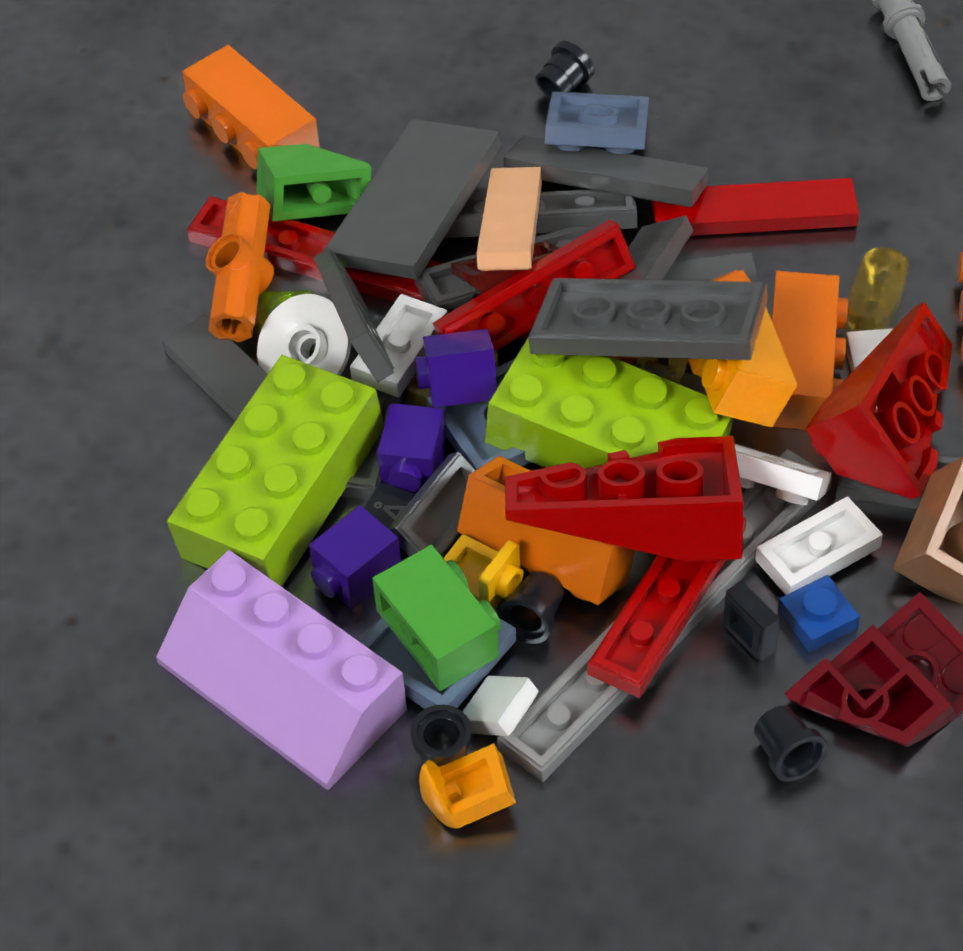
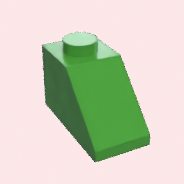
(309, 181)

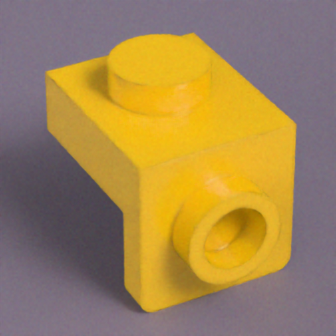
(488, 572)

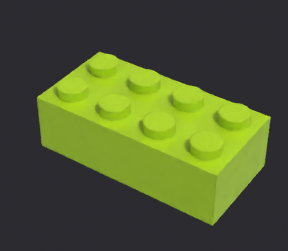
(591, 407)
(278, 470)

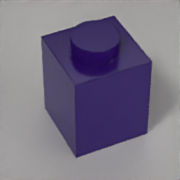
(457, 368)
(411, 445)
(351, 555)

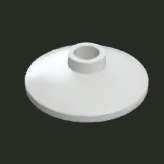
(297, 327)

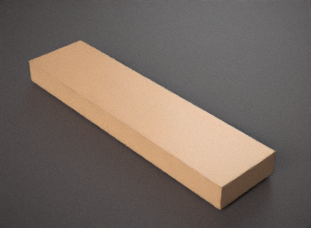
(509, 219)

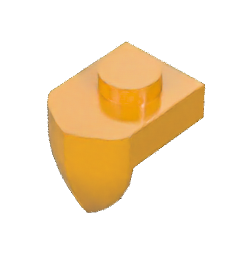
(467, 787)

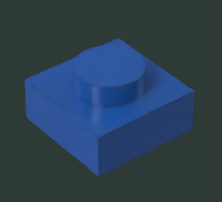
(818, 613)

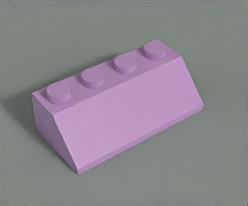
(281, 670)

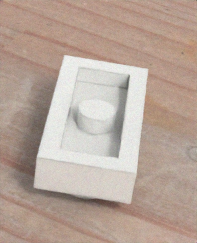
(402, 336)
(792, 479)
(819, 546)

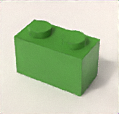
(437, 616)

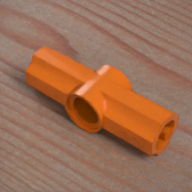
(239, 267)

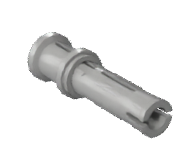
(905, 23)

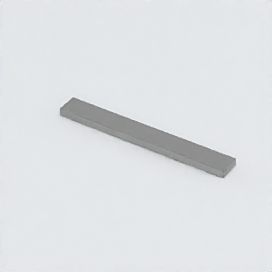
(580, 703)

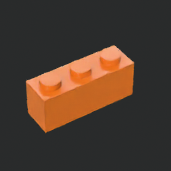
(245, 105)
(806, 322)
(580, 565)

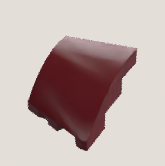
(892, 678)

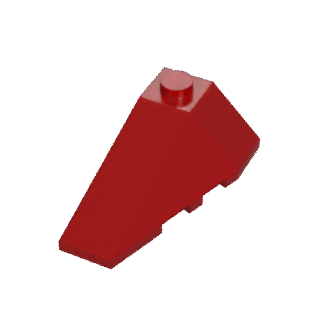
(885, 411)
(661, 503)

